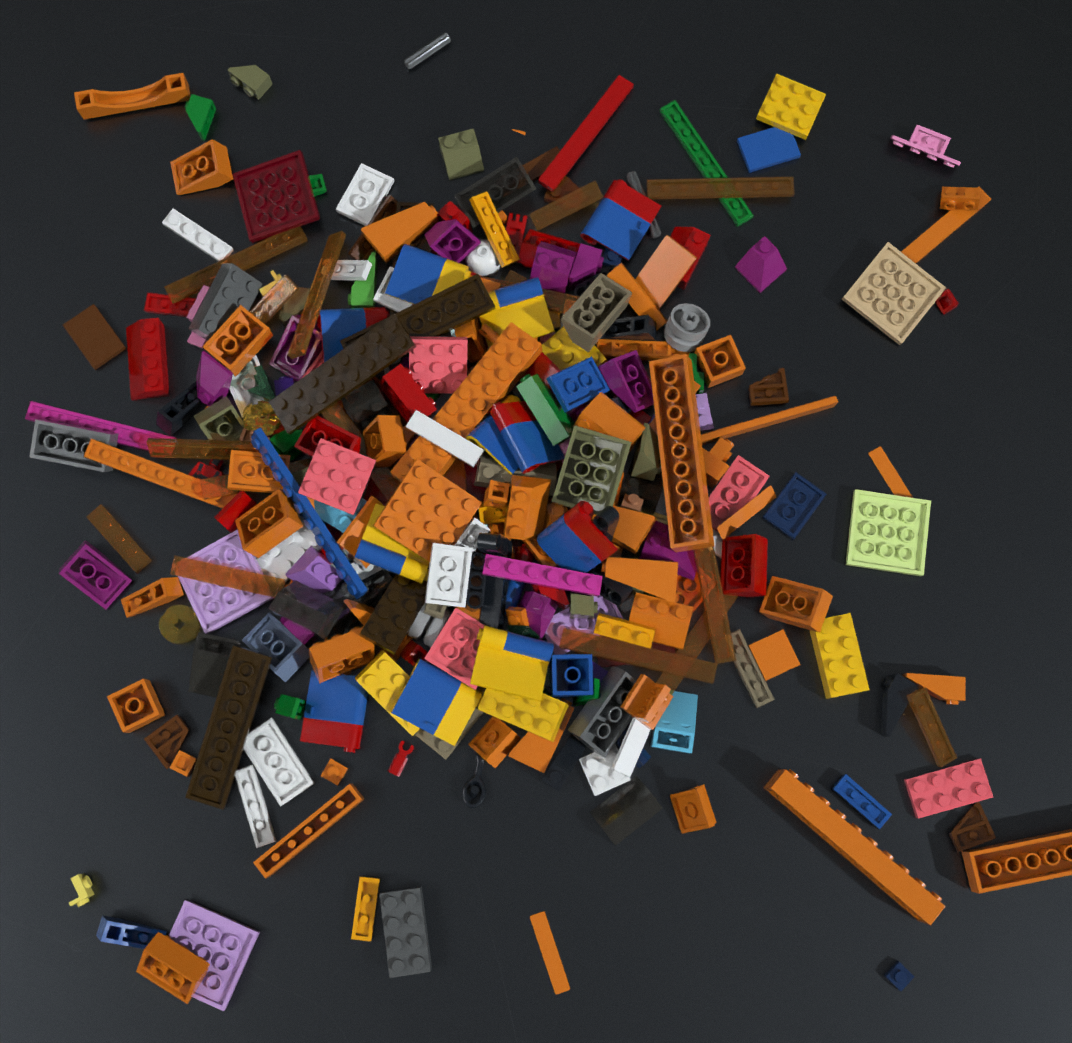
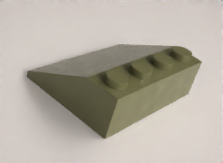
(591, 469)

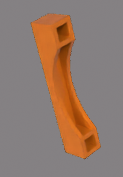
(101, 103)

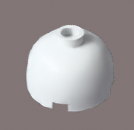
(483, 260)

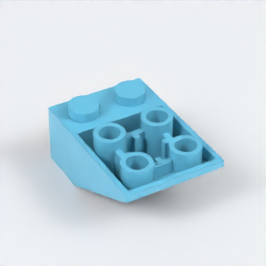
(677, 724)

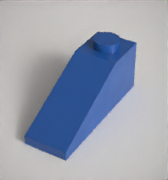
(126, 932)

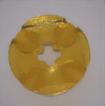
(252, 421)
(171, 617)

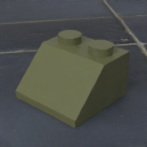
(461, 154)
(220, 421)
(647, 455)

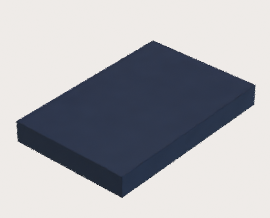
(794, 505)

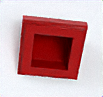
(946, 302)

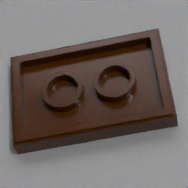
(94, 336)

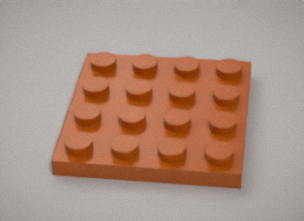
(426, 511)

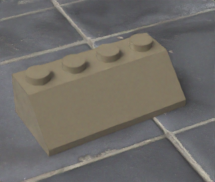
(595, 311)
(490, 469)

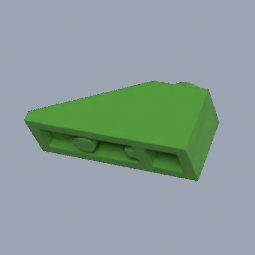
(364, 291)

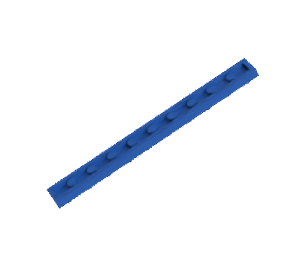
(311, 518)

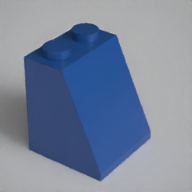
(571, 675)

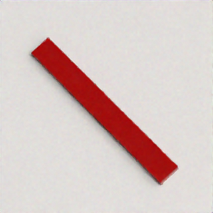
(585, 133)

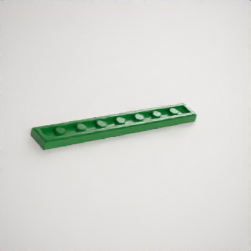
(703, 158)

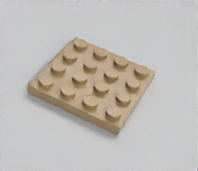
(893, 293)

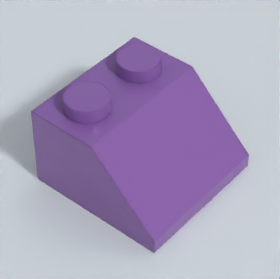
(314, 571)

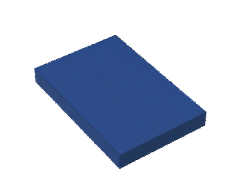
(767, 148)
(577, 384)

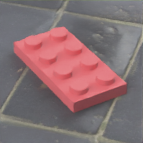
(735, 490)
(948, 788)

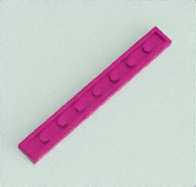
(127, 435)

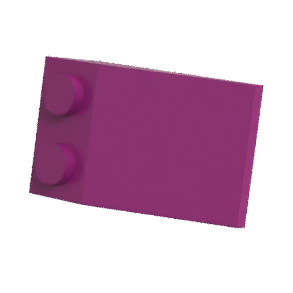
(553, 266)
(296, 367)
(629, 380)
(658, 548)
(94, 574)

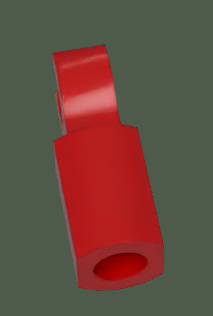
(399, 760)

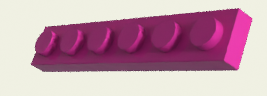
(542, 575)

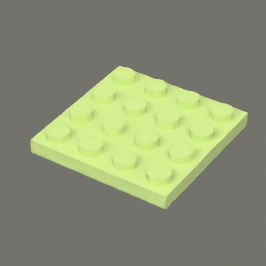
(888, 532)

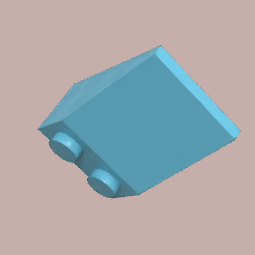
(336, 518)

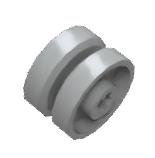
(686, 327)
(429, 624)

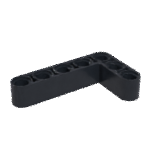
(495, 588)
(610, 589)

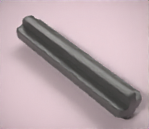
(427, 50)

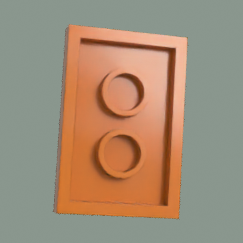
(250, 473)

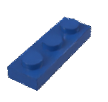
(861, 801)

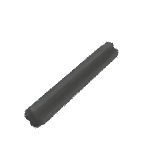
(636, 185)

